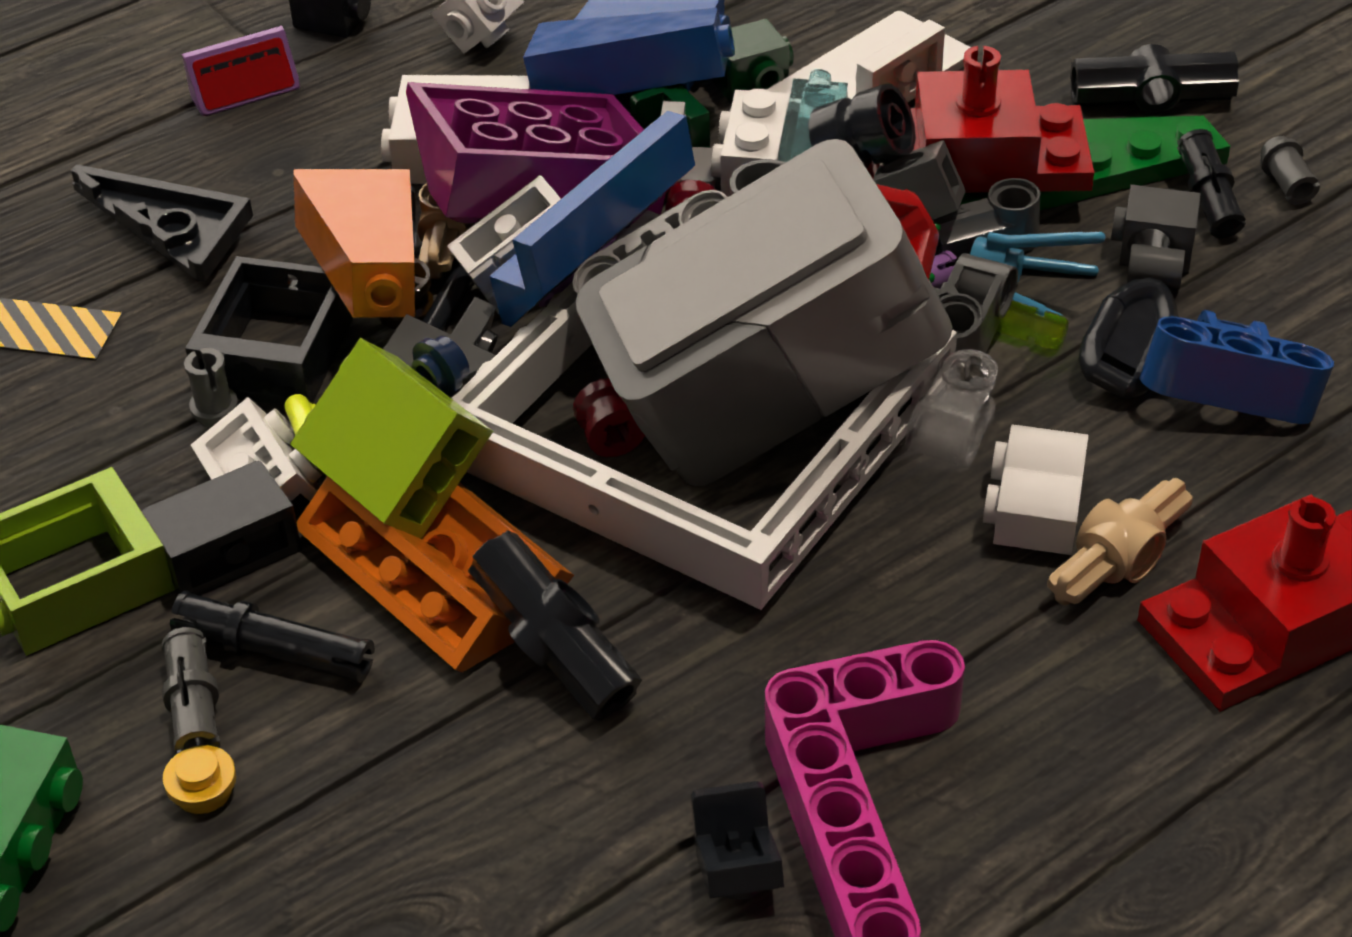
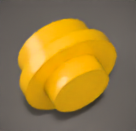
(200, 778)

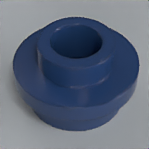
(441, 363)

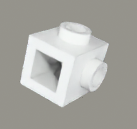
(475, 20)

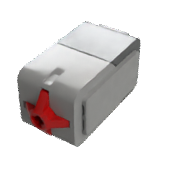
(763, 308)

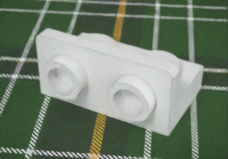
(252, 436)

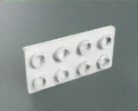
(887, 55)

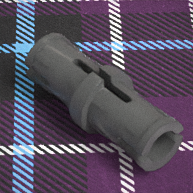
(190, 689)

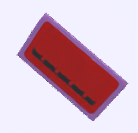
(240, 71)

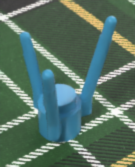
(1002, 249)

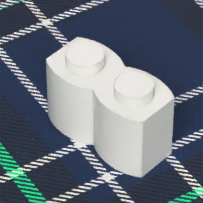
(1038, 489)

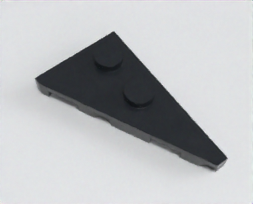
(177, 220)

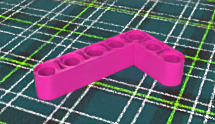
(811, 730)

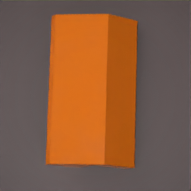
(423, 578)

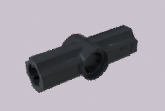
(1154, 79)
(554, 625)

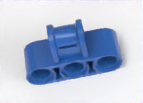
(1236, 368)

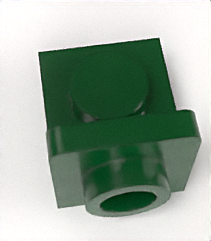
(647, 108)

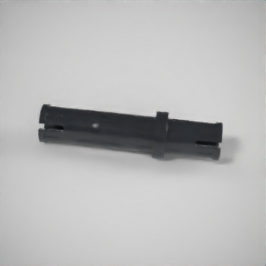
(246, 629)

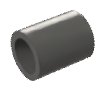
(1156, 263)

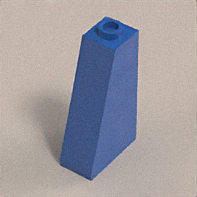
(628, 52)

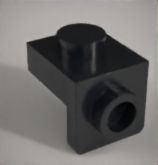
(735, 841)

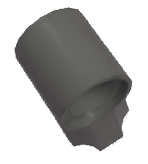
(1008, 210)

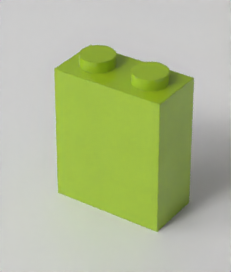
(390, 438)

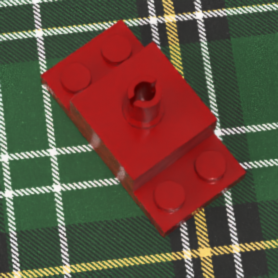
(997, 128)
(1261, 603)

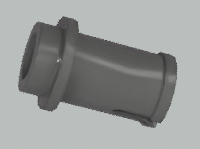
(1284, 161)
(210, 390)

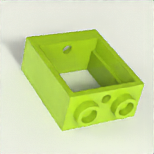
(93, 596)

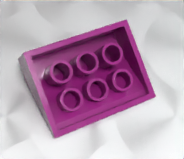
(494, 141)

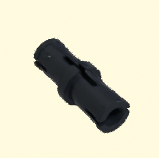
(1212, 182)

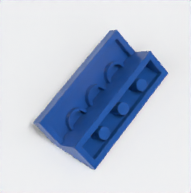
(592, 215)

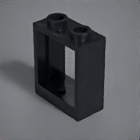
(266, 369)

